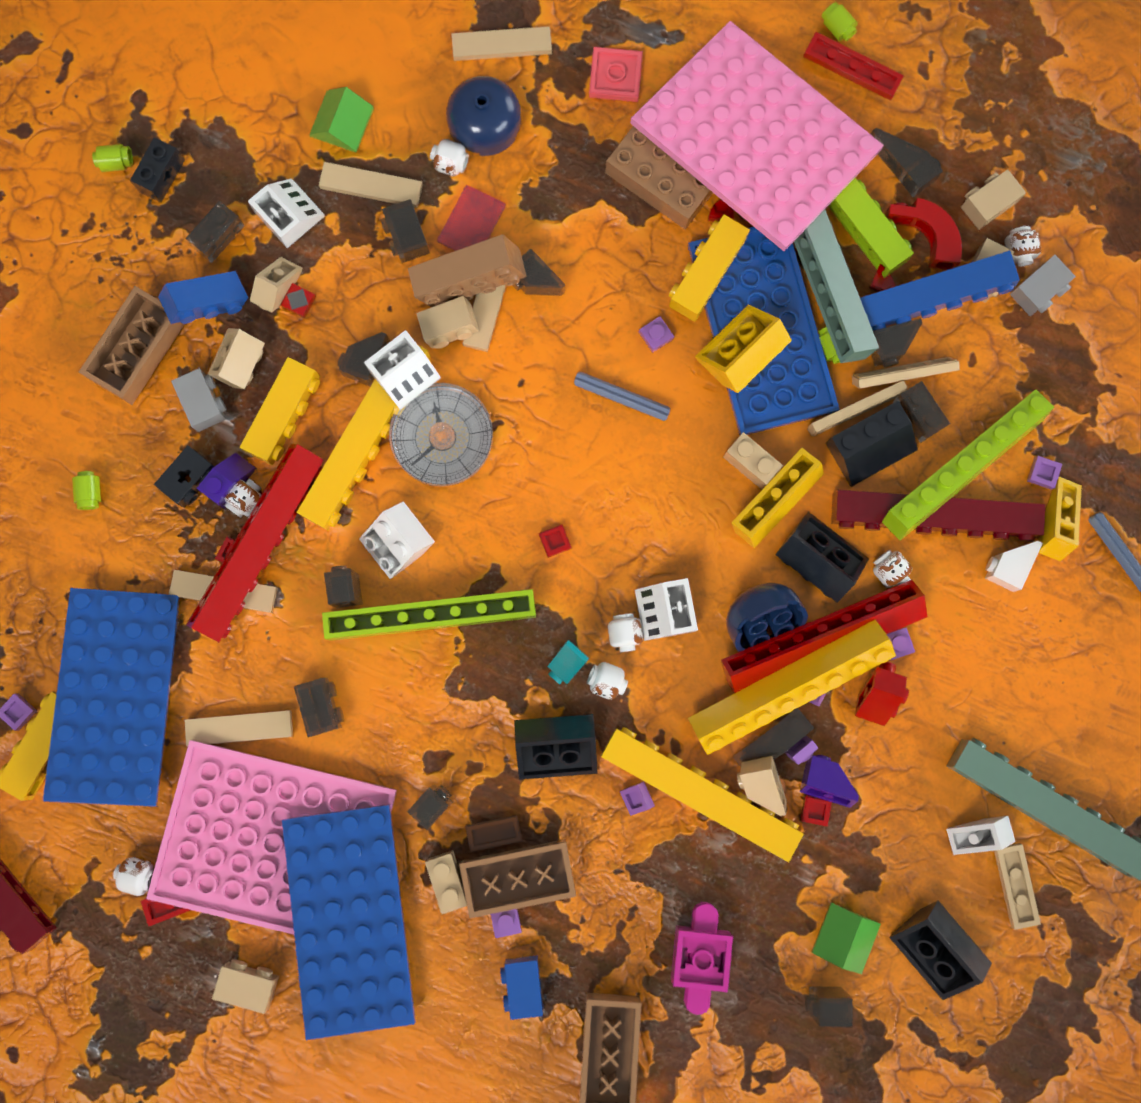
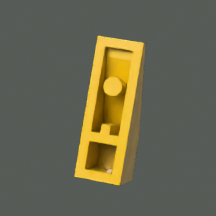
(1062, 520)

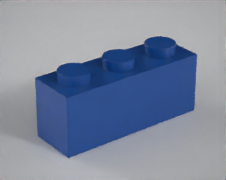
(203, 297)

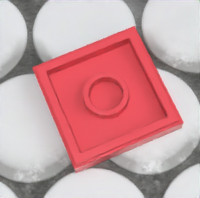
(615, 74)

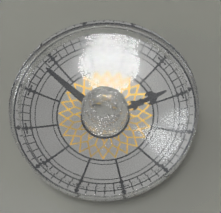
(442, 435)

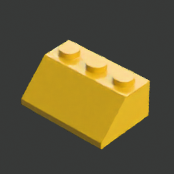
(744, 347)

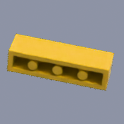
(708, 268)
(280, 411)
(778, 497)
(29, 762)

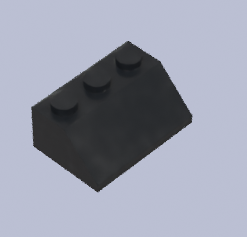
(873, 443)
(822, 557)
(555, 746)
(941, 951)

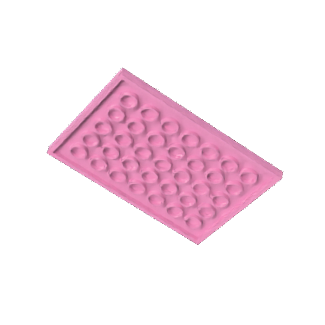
(756, 135)
(227, 832)

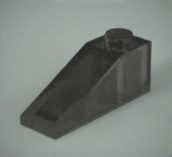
(909, 163)
(776, 738)

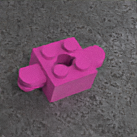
(701, 958)

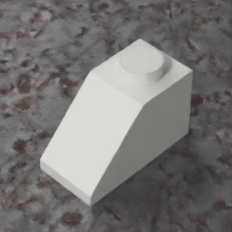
(1012, 567)
(981, 835)

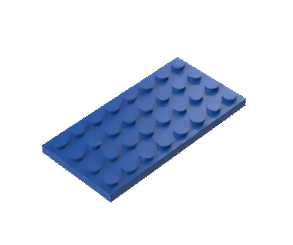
(797, 380)
(112, 698)
(348, 922)

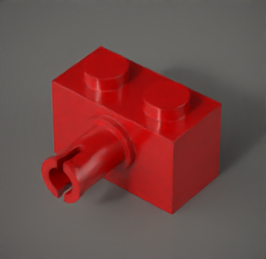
(882, 695)

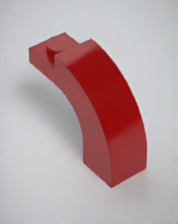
(936, 226)

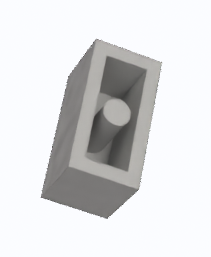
(1042, 285)
(199, 399)

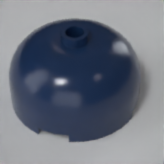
(486, 126)
(762, 606)

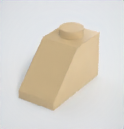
(273, 283)
(763, 784)

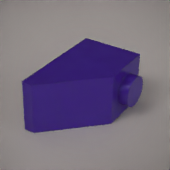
(224, 477)
(828, 782)

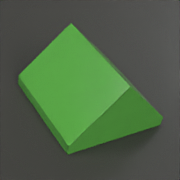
(342, 119)
(846, 938)

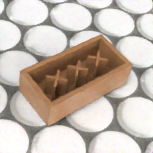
(657, 178)
(468, 271)
(131, 346)
(517, 878)
(610, 1048)

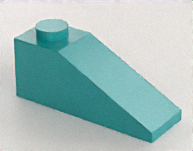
(567, 663)

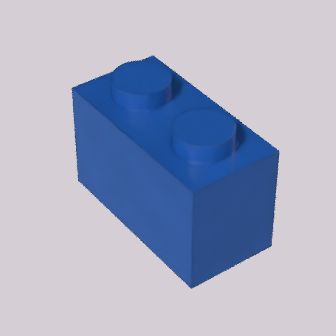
(523, 987)

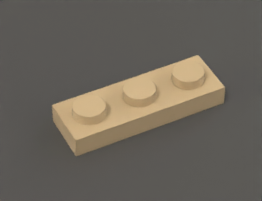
(1017, 886)

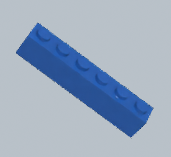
(941, 291)

